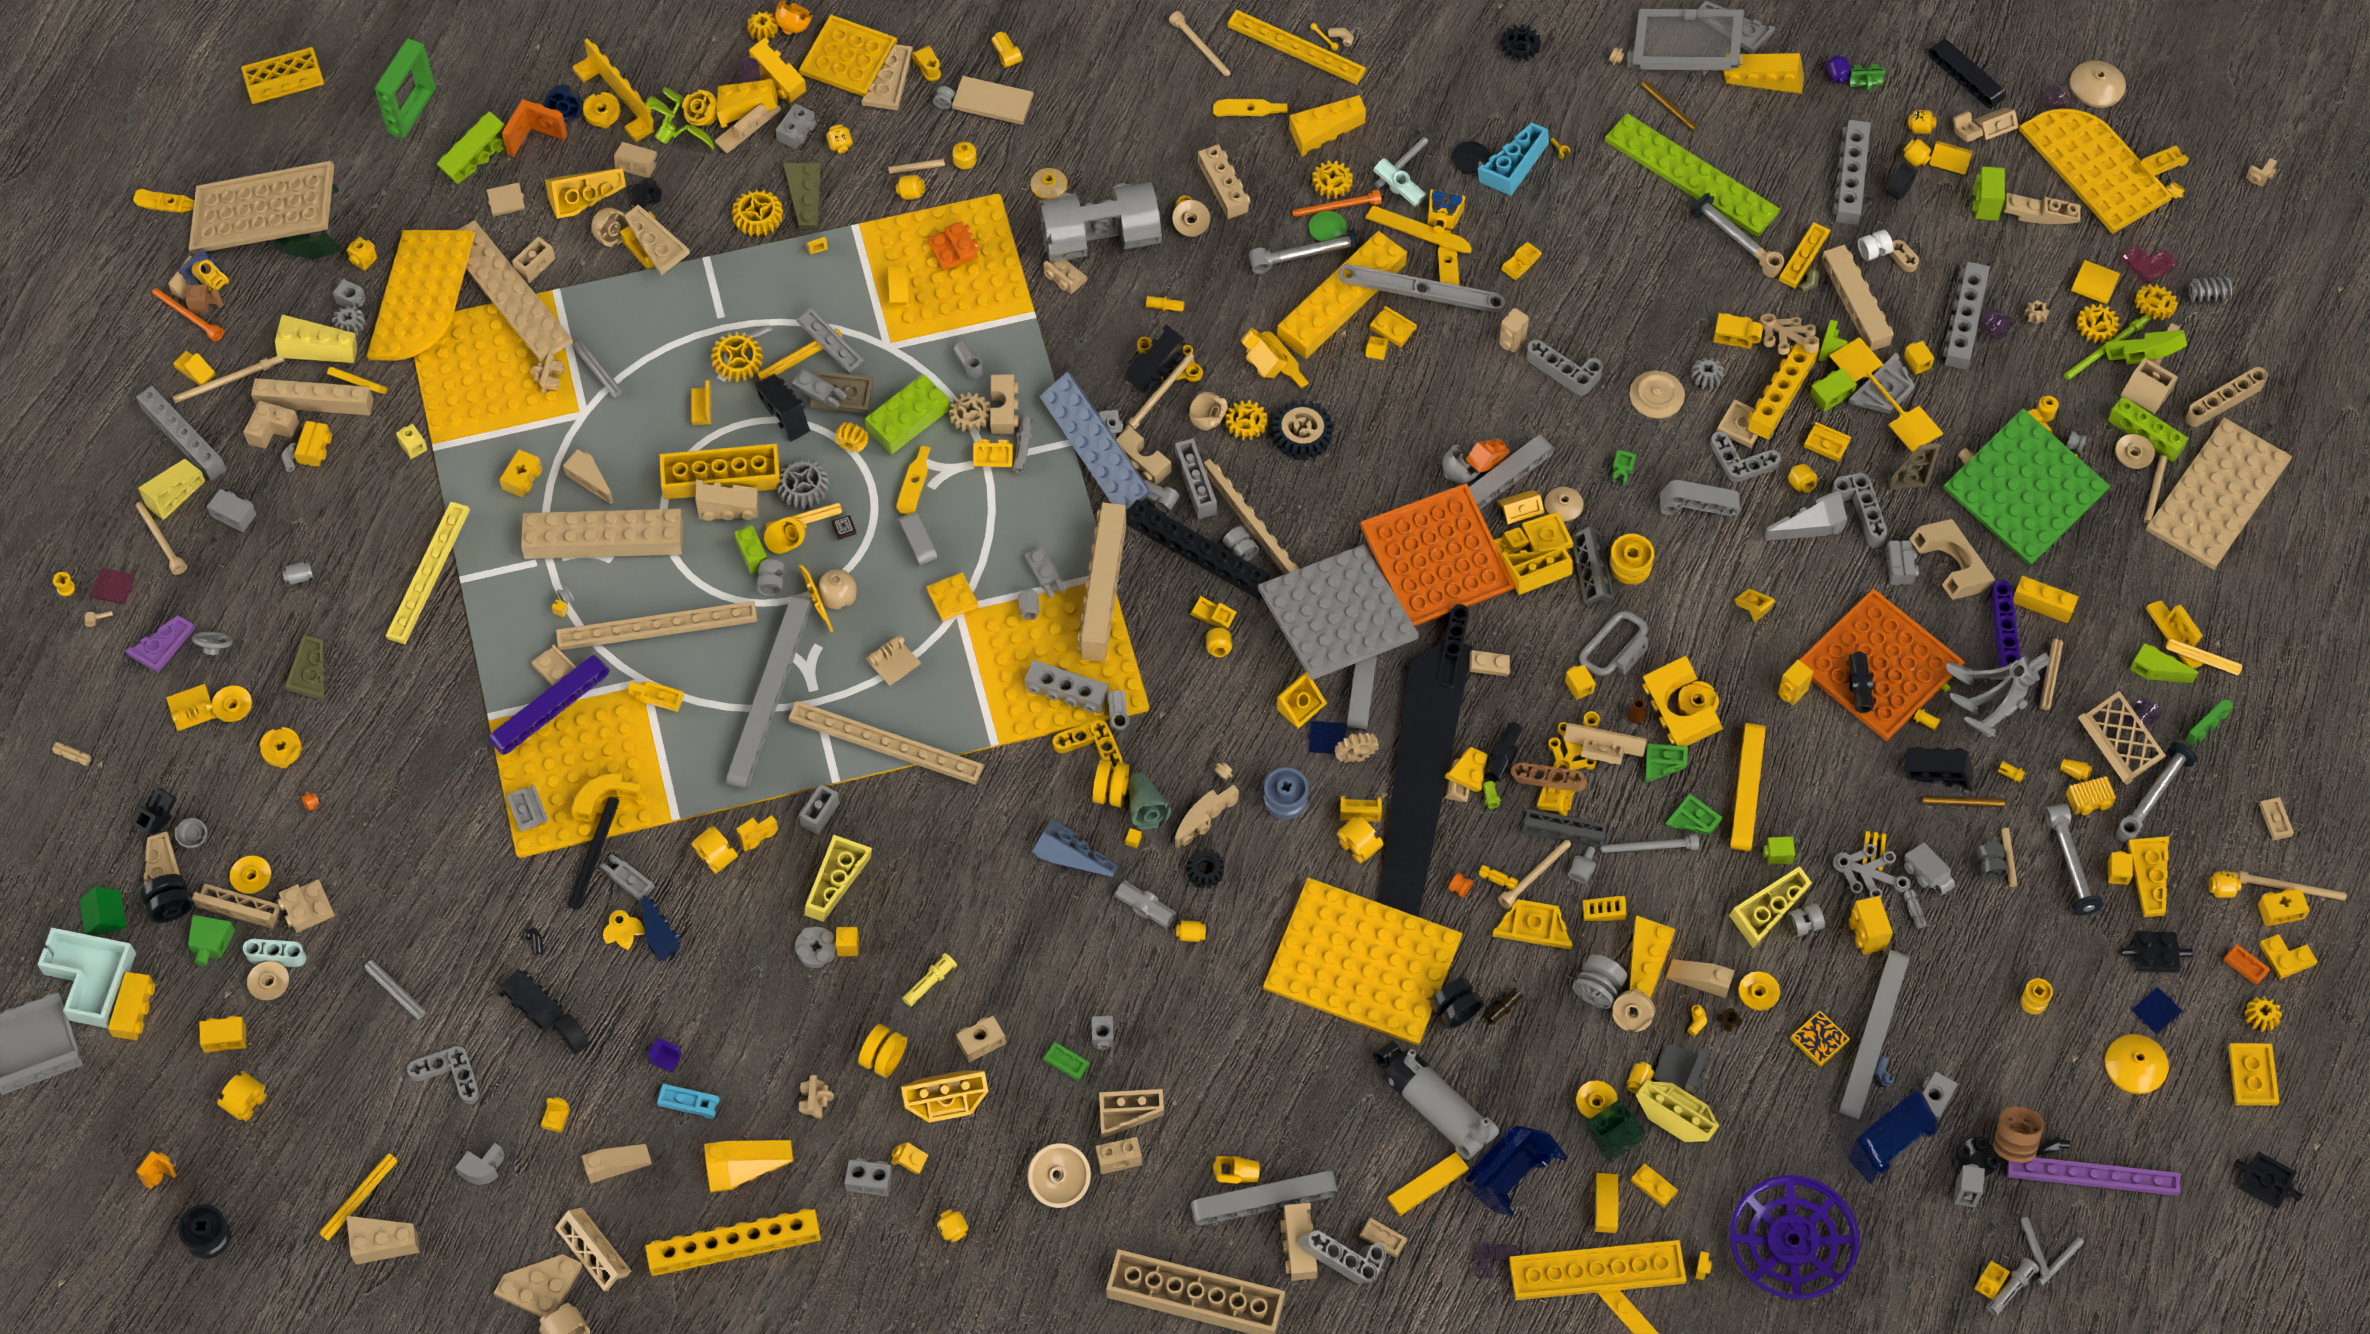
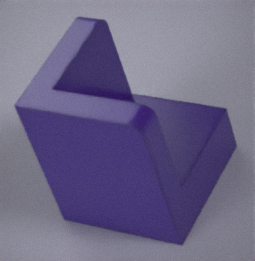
(664, 1055)

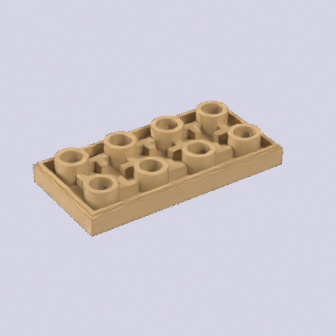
(992, 100)

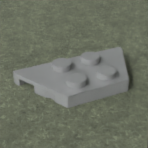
(1893, 379)

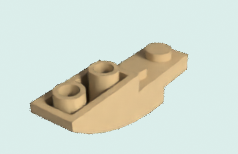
(2044, 212)
(1199, 816)

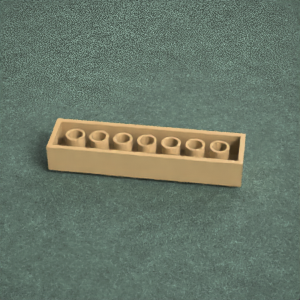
(602, 533)
(1102, 582)
(1195, 1294)

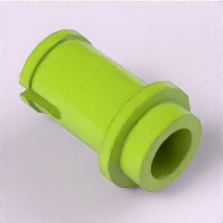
(1492, 799)

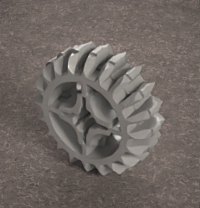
(801, 477)

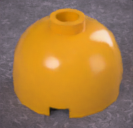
(792, 18)

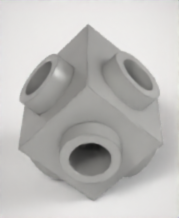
(1112, 421)

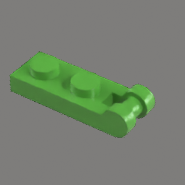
(2211, 721)

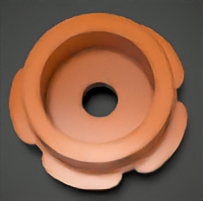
(310, 801)

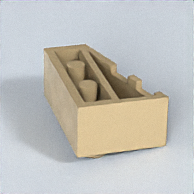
(726, 502)
(1128, 1109)
(1295, 1223)
(380, 1239)

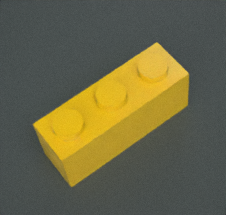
(2045, 599)
(131, 1006)

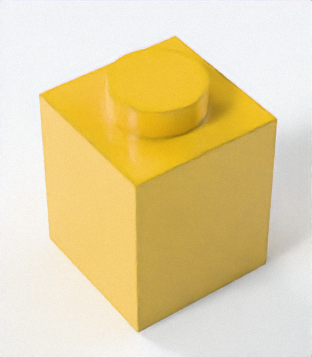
(1918, 357)
(1579, 681)
(2120, 868)
(847, 941)

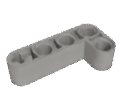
(1541, 354)
(1698, 497)
(1864, 510)
(1340, 1253)

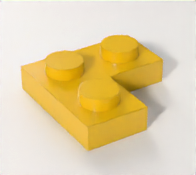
(752, 833)
(2285, 961)

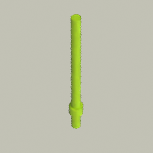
(2134, 327)

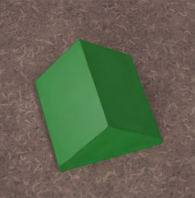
(102, 911)

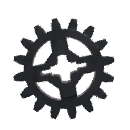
(1520, 42)

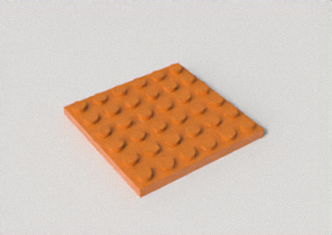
(1437, 554)
(1901, 656)

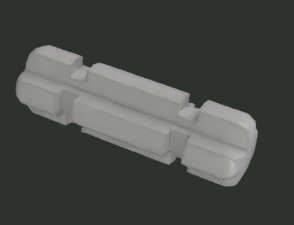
(1914, 909)

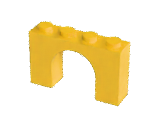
(1683, 729)

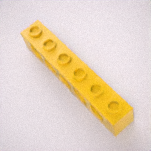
(1782, 391)

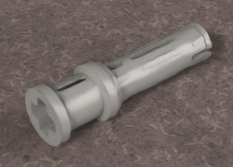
(2018, 1279)

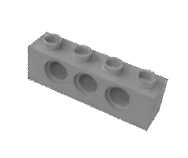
(1195, 479)
(1061, 678)

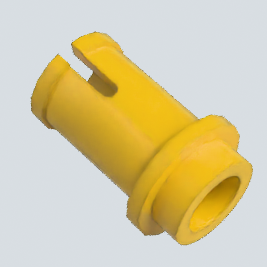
(1926, 719)
(2011, 772)

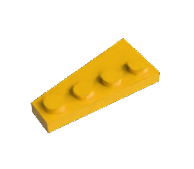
(2150, 873)

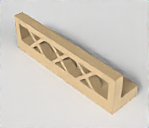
(237, 910)
(595, 1244)

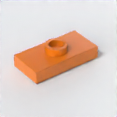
(2246, 964)

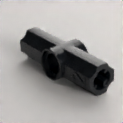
(1861, 682)
(1504, 752)

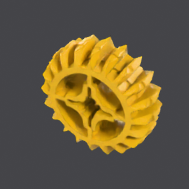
(749, 220)
(726, 347)

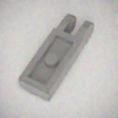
(818, 389)
(1044, 571)
(628, 878)

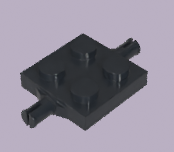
(2156, 951)
(2267, 1180)

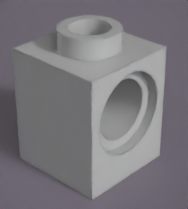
(347, 289)
(1099, 1024)

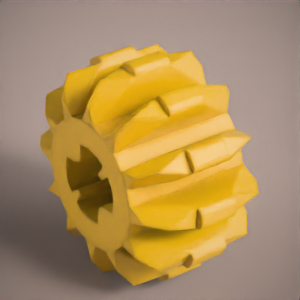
(762, 26)
(851, 437)
(2255, 1014)

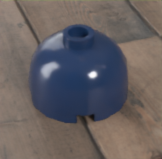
(564, 99)

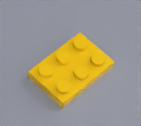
(2253, 1074)

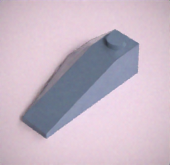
(1062, 848)

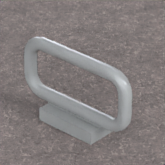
(1628, 655)

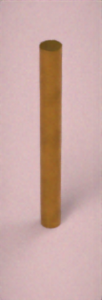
(1671, 107)
(1963, 801)

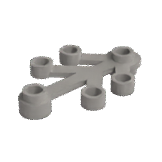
(1868, 871)

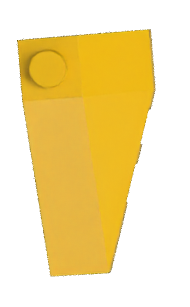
(576, 192)

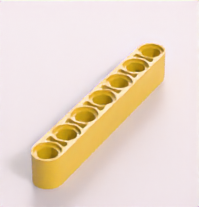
(1747, 787)

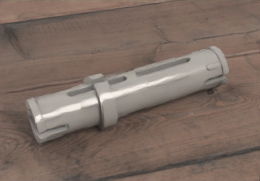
(1023, 438)

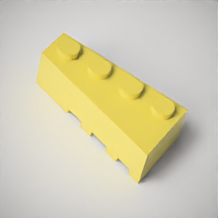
(314, 341)
(1764, 910)

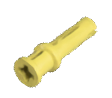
(935, 974)

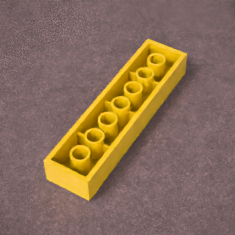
(1335, 301)

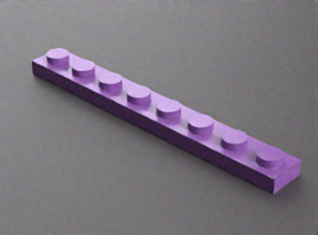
(2096, 1175)

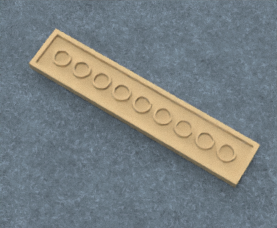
(514, 297)

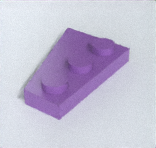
(162, 645)

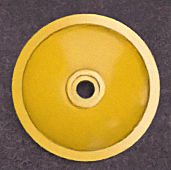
(2128, 1071)

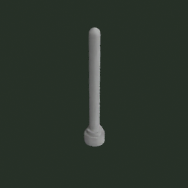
(1690, 842)

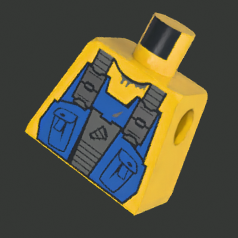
(1444, 210)

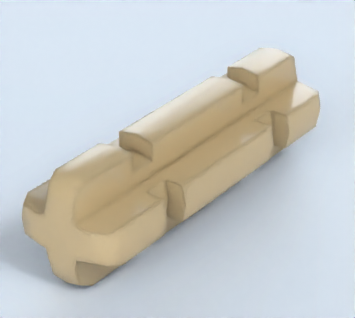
(71, 753)

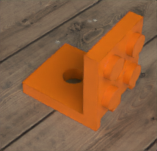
(535, 117)

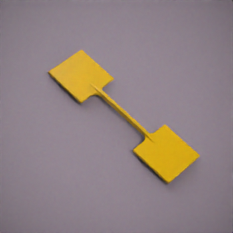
(1911, 427)

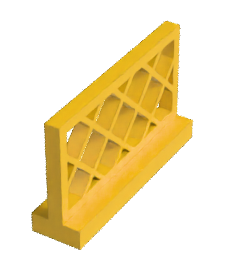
(284, 83)

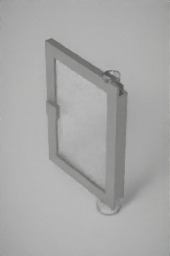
(1687, 39)

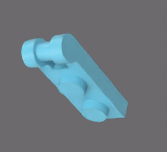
(688, 1101)

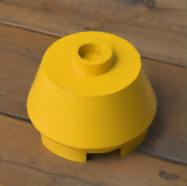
(700, 108)

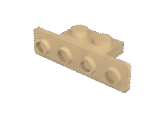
(745, 128)
(1604, 744)

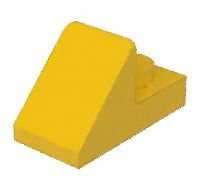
(194, 367)
(1755, 602)

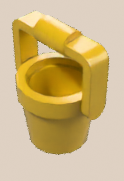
(1241, 1170)

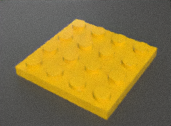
(847, 55)

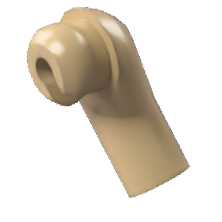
(1343, 33)

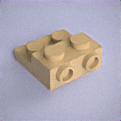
(305, 905)

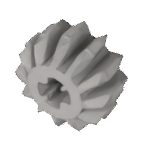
(349, 320)
(1707, 373)

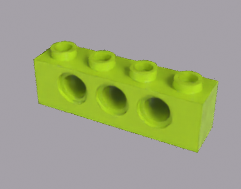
(2138, 421)

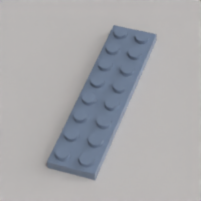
(1094, 442)

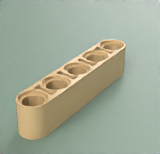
(2220, 402)

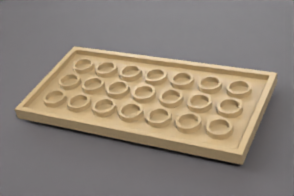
(261, 207)
(2218, 493)

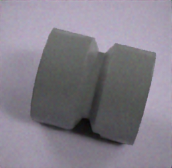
(1991, 860)

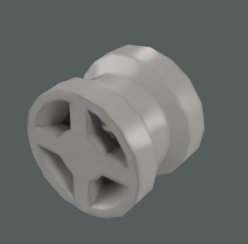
(944, 97)
(2076, 442)

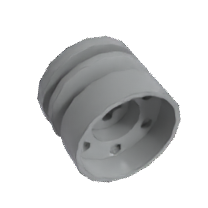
(1599, 981)

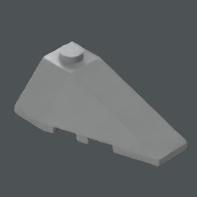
(1820, 520)

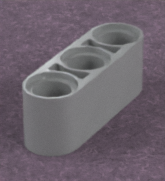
(917, 538)

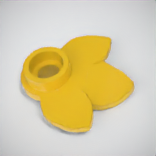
(622, 932)

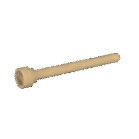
(1178, 20)
(176, 564)
(1508, 898)

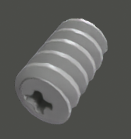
(2210, 287)

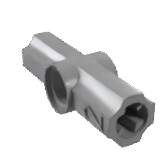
(1145, 904)

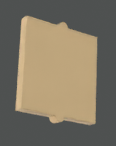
(505, 199)

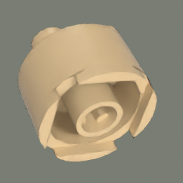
(564, 1321)

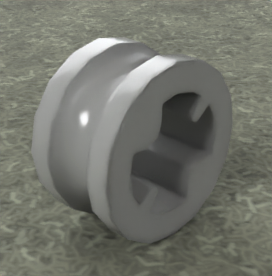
(565, 595)

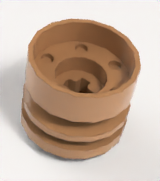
(2018, 1134)

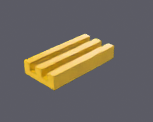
(1875, 837)

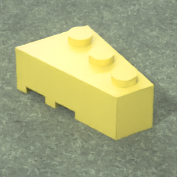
(171, 488)

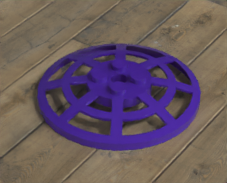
(1795, 1226)

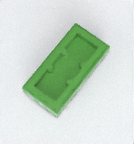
(1066, 1061)

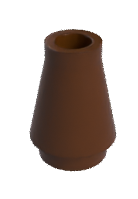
(1637, 711)

